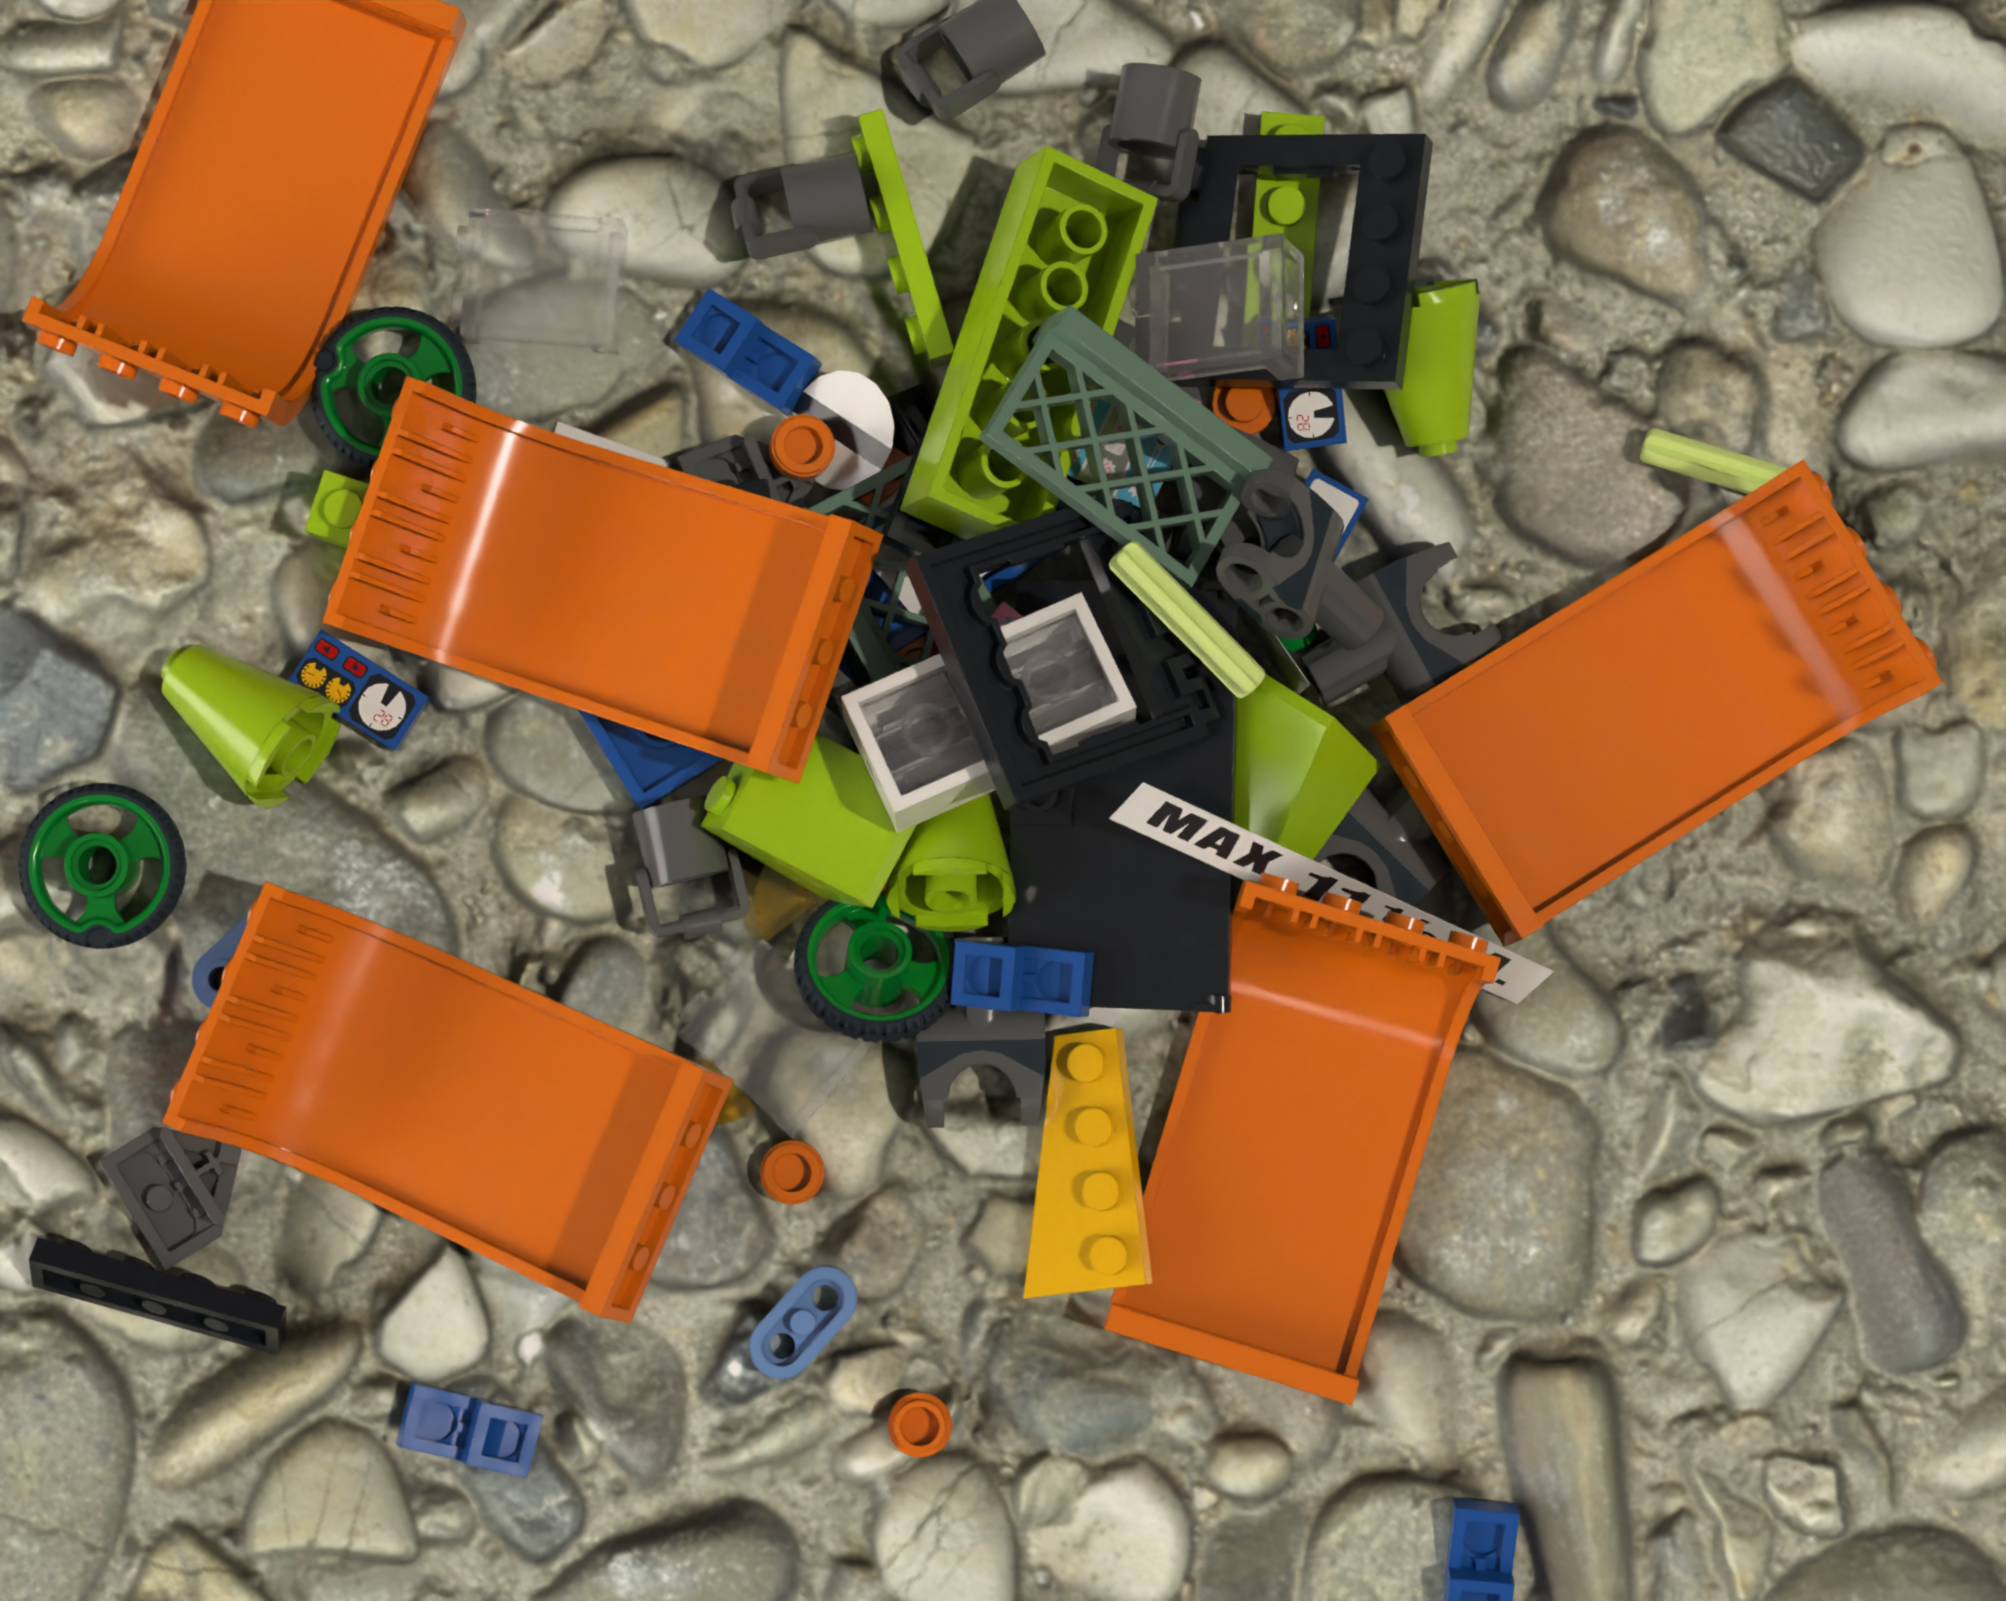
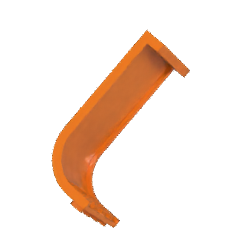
(258, 198)
(603, 581)
(1655, 702)
(450, 1098)
(1299, 1137)

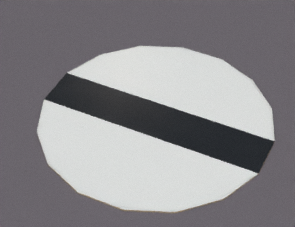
(859, 423)

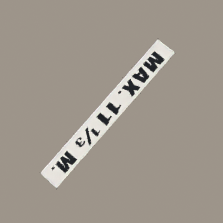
(1249, 855)

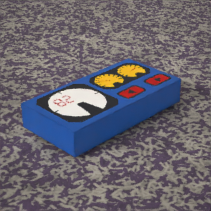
(1312, 414)
(363, 690)

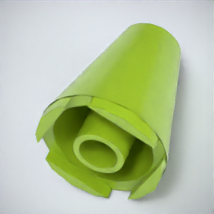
(1439, 367)
(251, 720)
(953, 870)

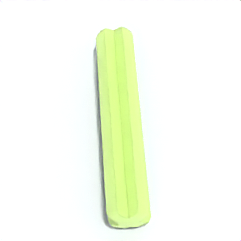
(1706, 461)
(1187, 619)

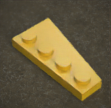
(1088, 1187)

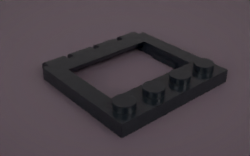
(1381, 250)
(999, 704)

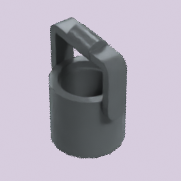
(988, 45)
(1154, 120)
(822, 199)
(681, 851)

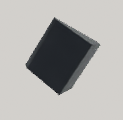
(910, 415)

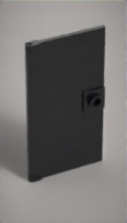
(1103, 888)

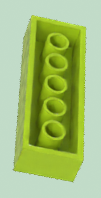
(1057, 244)

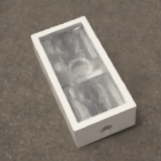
(920, 738)

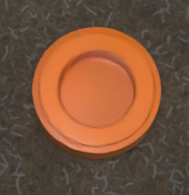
(802, 447)
(792, 1172)

